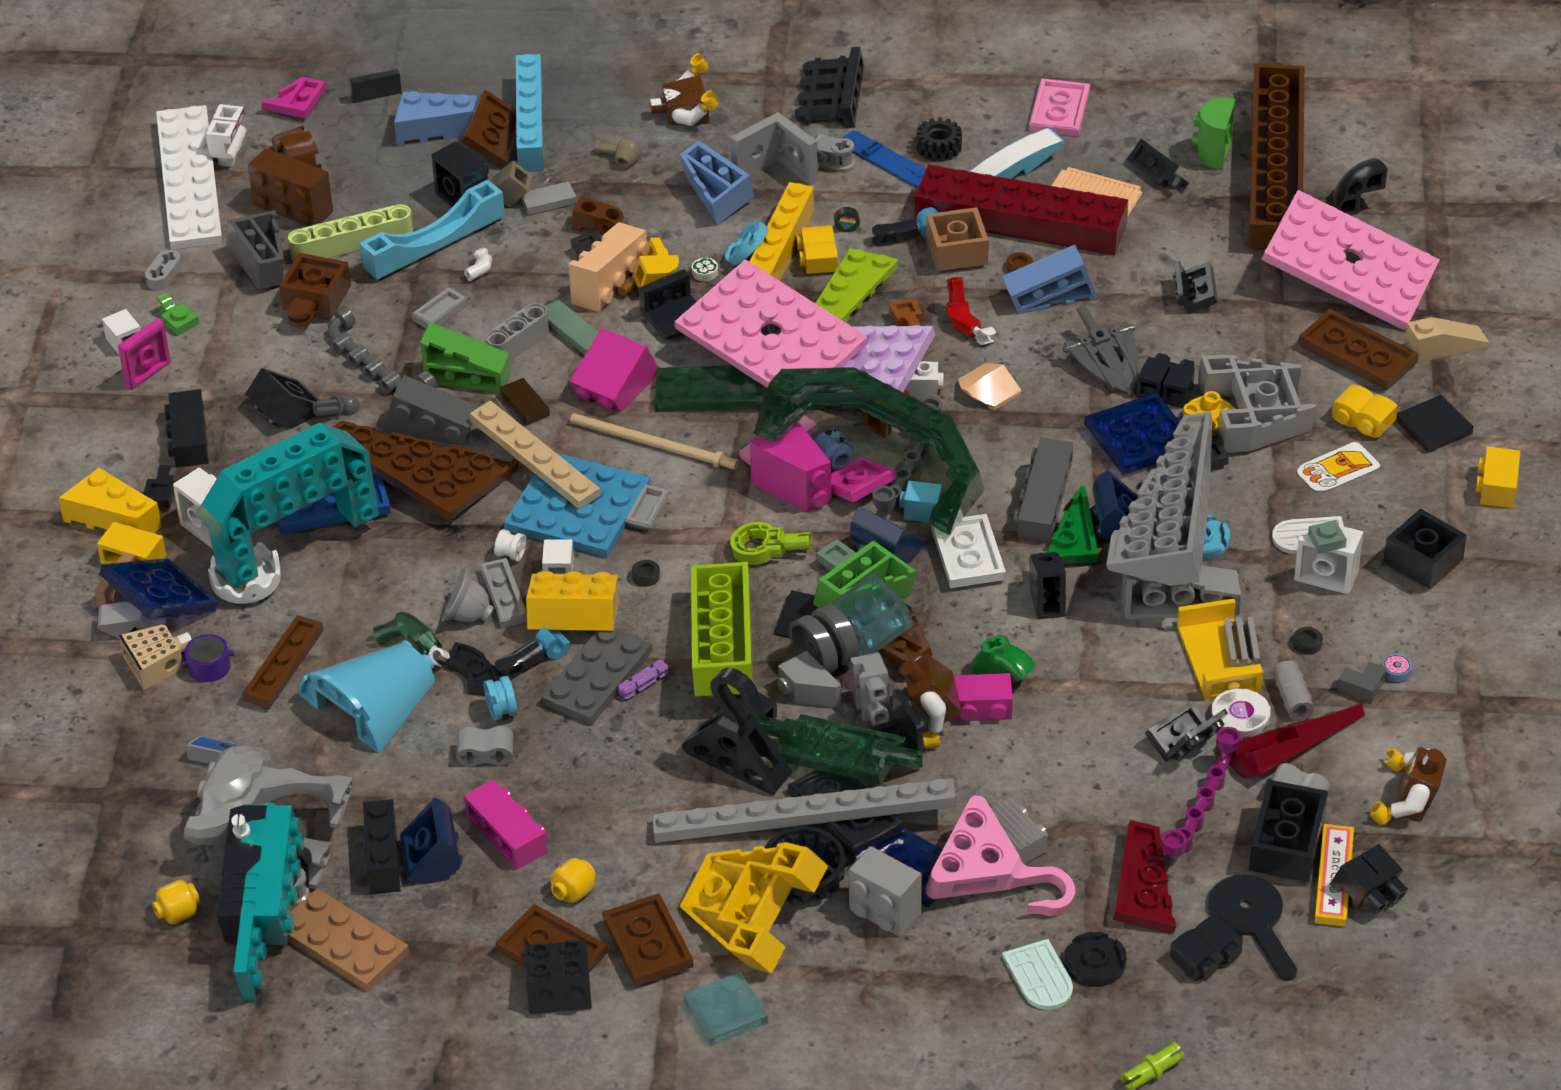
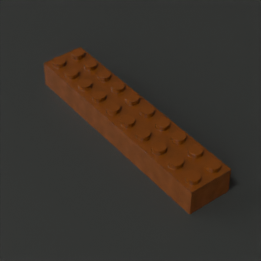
(1275, 148)

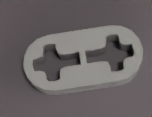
(169, 271)

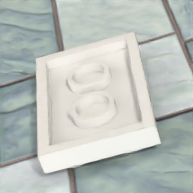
(970, 553)

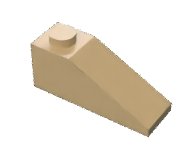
(1442, 338)

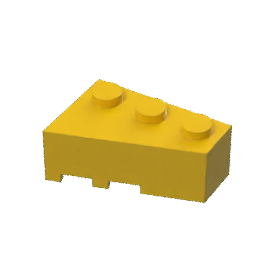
(105, 500)

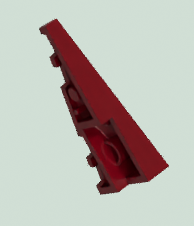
(1277, 745)

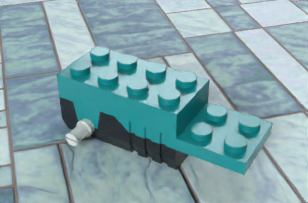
(258, 886)

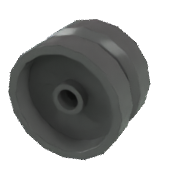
(825, 637)

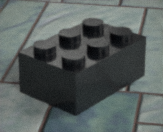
(1288, 830)

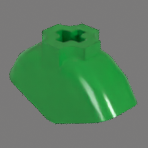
(1001, 657)

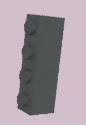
(1044, 489)

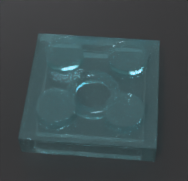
(725, 1008)

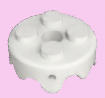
(257, 588)

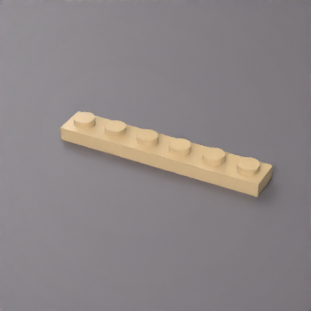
(535, 454)

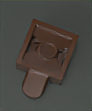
(313, 288)

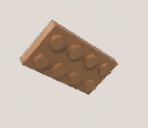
(345, 940)

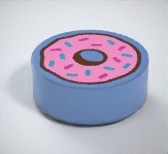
(1397, 667)

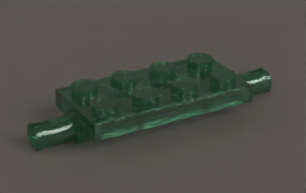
(840, 747)

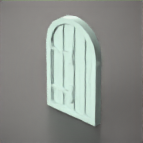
(1040, 975)

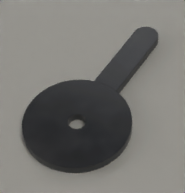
(1255, 920)

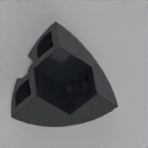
(1361, 178)

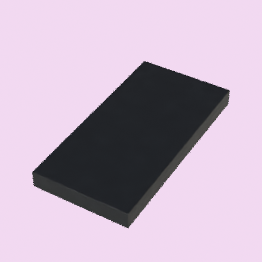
(853, 834)

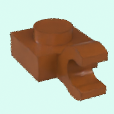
(906, 312)

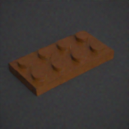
(1358, 349)

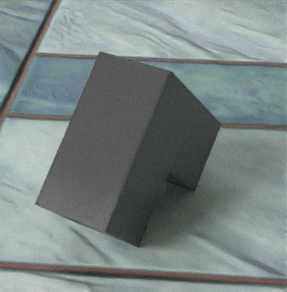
(1362, 685)

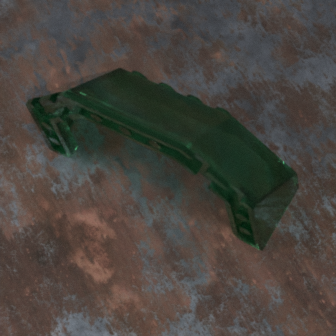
(804, 389)

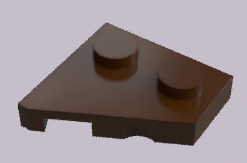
(908, 645)

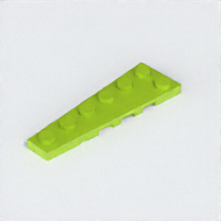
(854, 281)

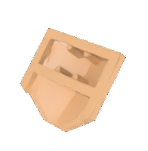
(990, 385)

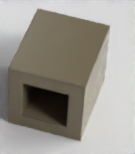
(513, 182)

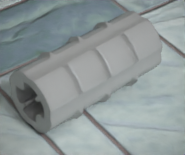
(1293, 690)

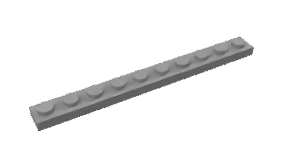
(804, 810)

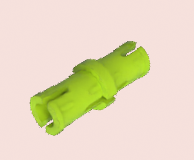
(1152, 1066)

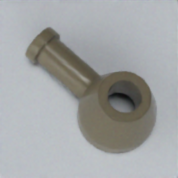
(625, 153)

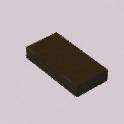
(524, 401)

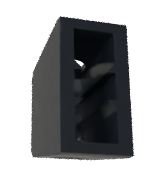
(1048, 574)

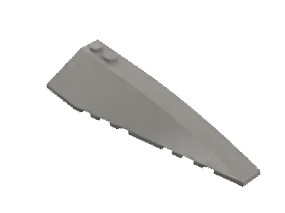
(1168, 521)

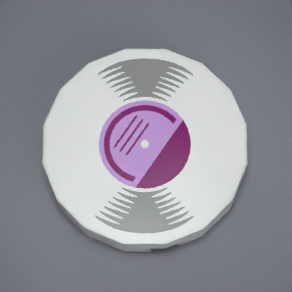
(1246, 710)

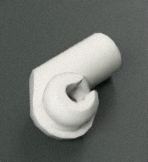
(481, 266)

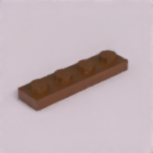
(283, 661)

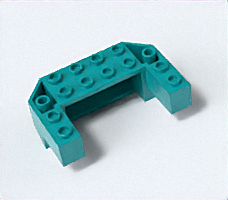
(279, 484)

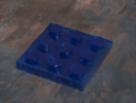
(1134, 432)
(158, 588)

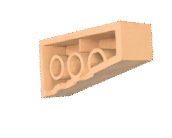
(606, 266)

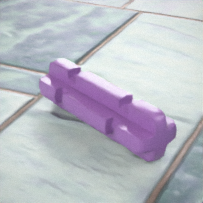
(643, 679)

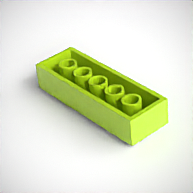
(720, 622)

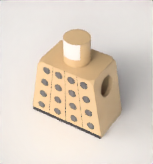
(153, 653)

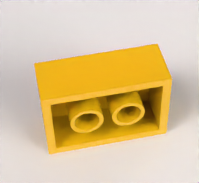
(572, 601)

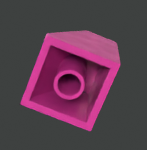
(614, 371)
(792, 469)

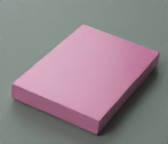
(1060, 107)

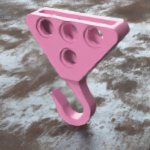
(990, 843)

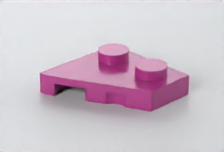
(297, 98)

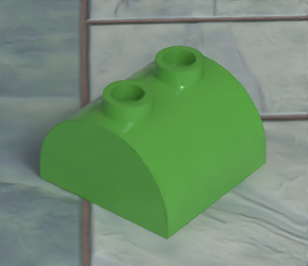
(1215, 131)

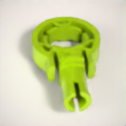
(775, 542)

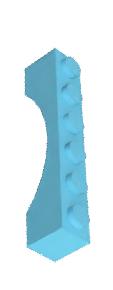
(529, 112)
(474, 210)

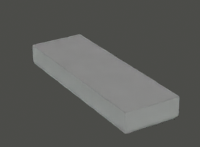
(503, 593)

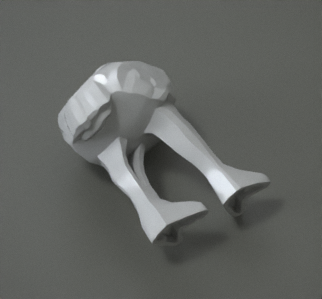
(244, 778)

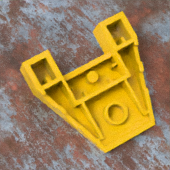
(742, 894)

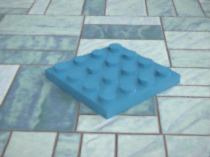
(593, 528)

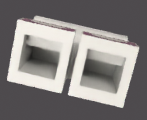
(226, 134)

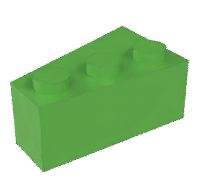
(463, 360)
(868, 560)

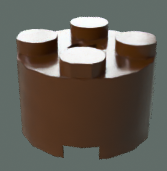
(296, 145)

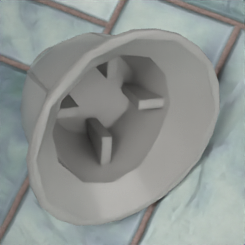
(467, 601)

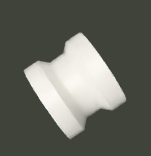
(510, 545)

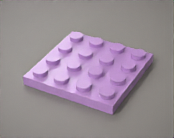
(892, 352)

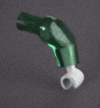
(414, 630)

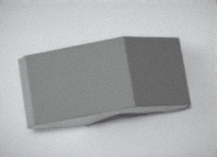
(122, 617)

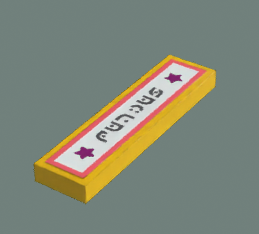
(1335, 851)

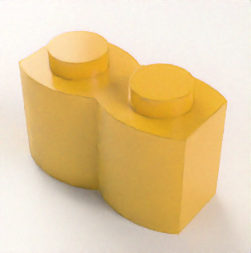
(817, 249)
(1365, 411)

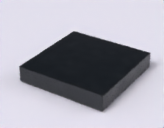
(1434, 423)

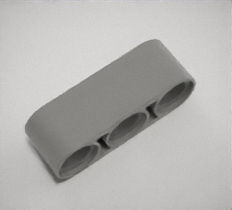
(520, 330)

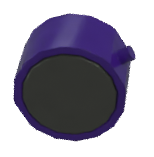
(207, 658)

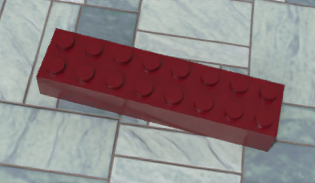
(1027, 208)

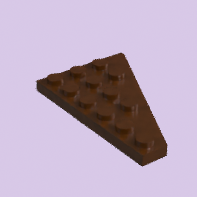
(431, 474)

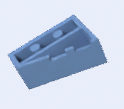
(432, 116)
(716, 181)
(1050, 281)

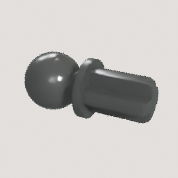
(336, 406)

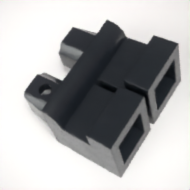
(1167, 379)
(1368, 878)

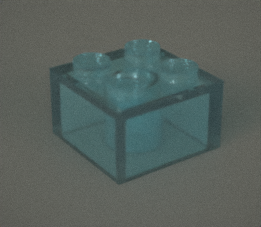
(874, 613)

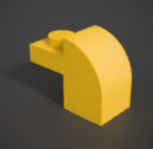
(655, 263)

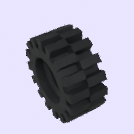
(939, 139)

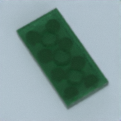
(706, 389)

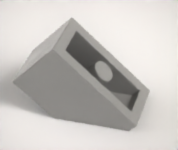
(808, 682)

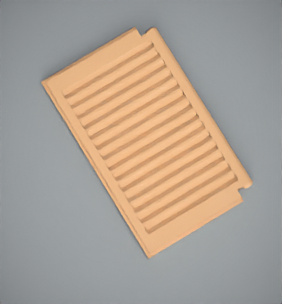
(1097, 184)

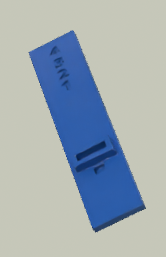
(886, 159)

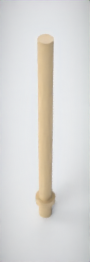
(717, 459)

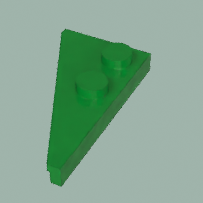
(1075, 533)

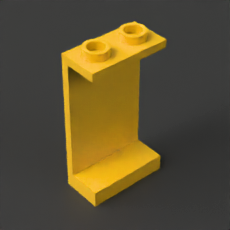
(1206, 647)

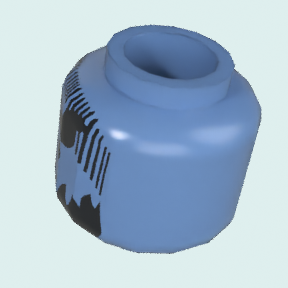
(835, 447)

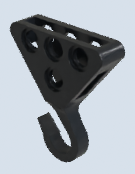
(741, 729)

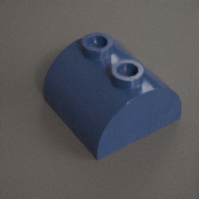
(1111, 503)
(870, 527)
(431, 845)

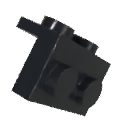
(1195, 286)

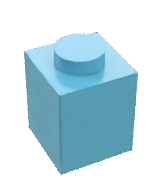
(919, 500)

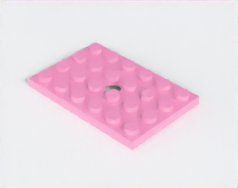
(1313, 248)
(745, 301)

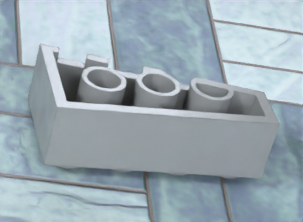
(1155, 600)

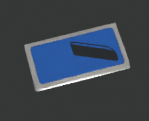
(206, 749)

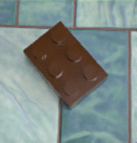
(290, 187)

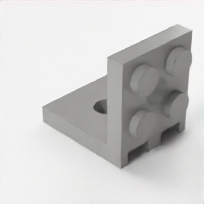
(776, 141)

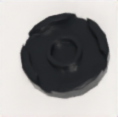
(1095, 959)

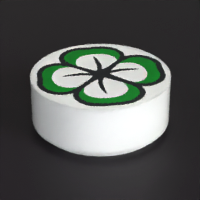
(704, 269)

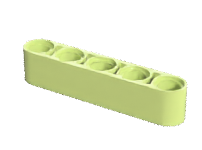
(346, 233)

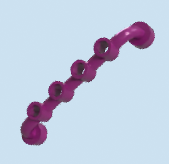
(1181, 840)

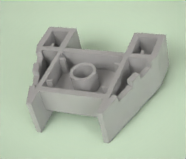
(1265, 400)

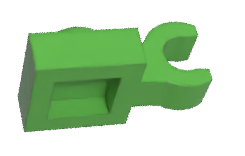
(176, 318)

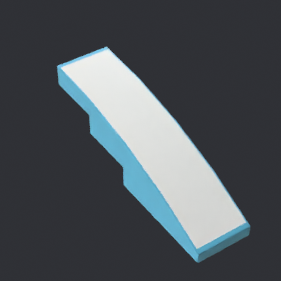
(1021, 155)

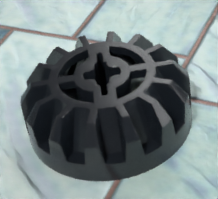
(822, 845)

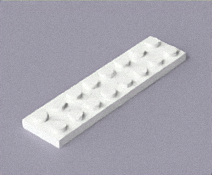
(188, 178)

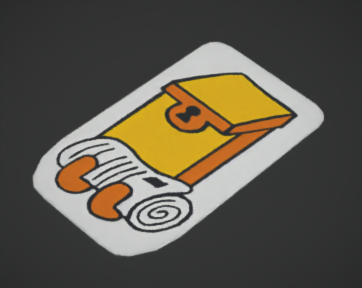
(1337, 467)

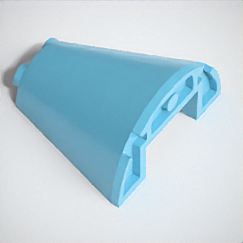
(373, 689)

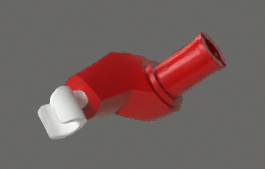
(959, 313)

